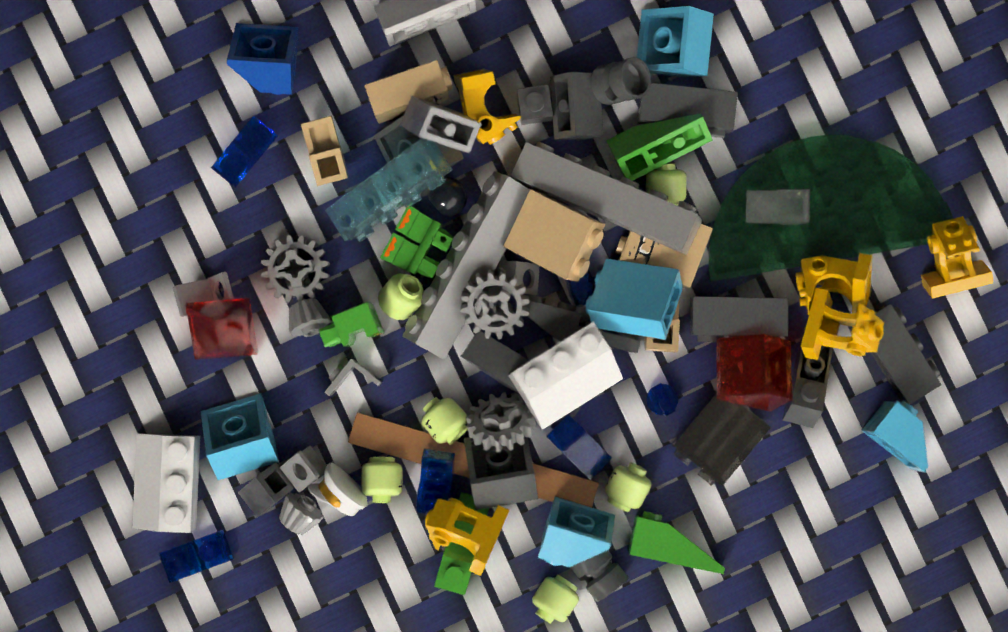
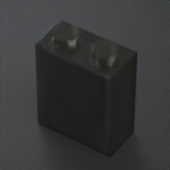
(719, 439)

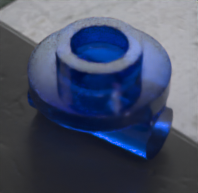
(662, 399)

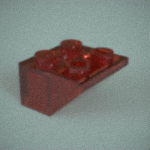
(754, 371)

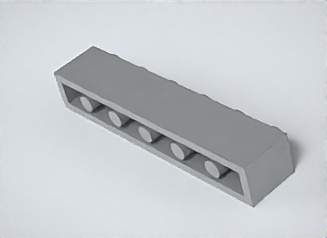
(607, 198)
(472, 252)

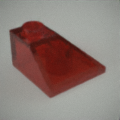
(222, 328)

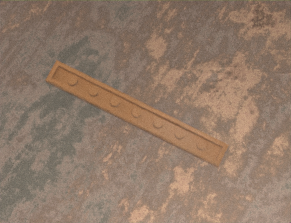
(410, 443)

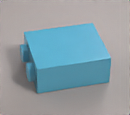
(635, 298)

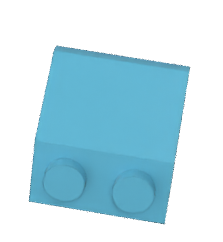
(675, 41)
(900, 433)
(238, 437)
(575, 533)

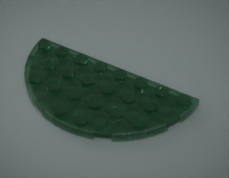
(860, 202)

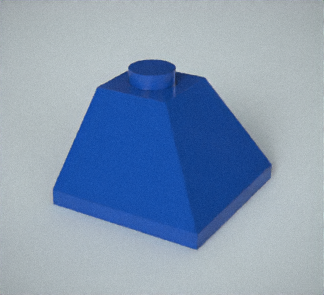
(265, 56)

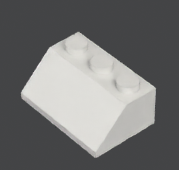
(413, 17)
(567, 375)
(166, 482)

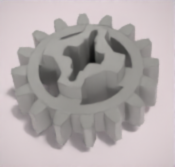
(298, 283)
(505, 313)
(500, 422)

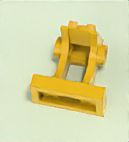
(472, 89)
(955, 271)
(835, 275)
(825, 323)
(483, 536)

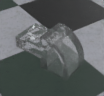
(778, 207)

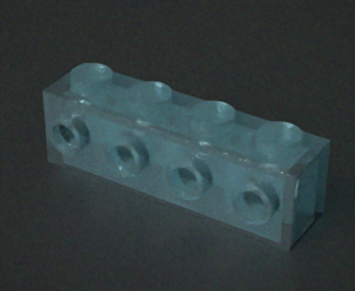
(388, 190)

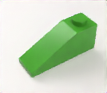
(657, 143)
(662, 542)
(457, 560)

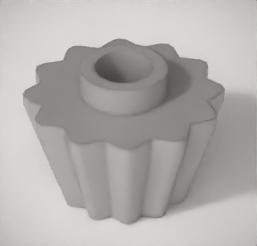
(307, 318)
(299, 513)

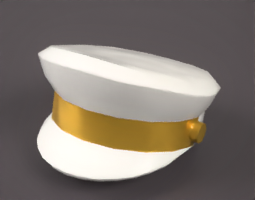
(339, 491)

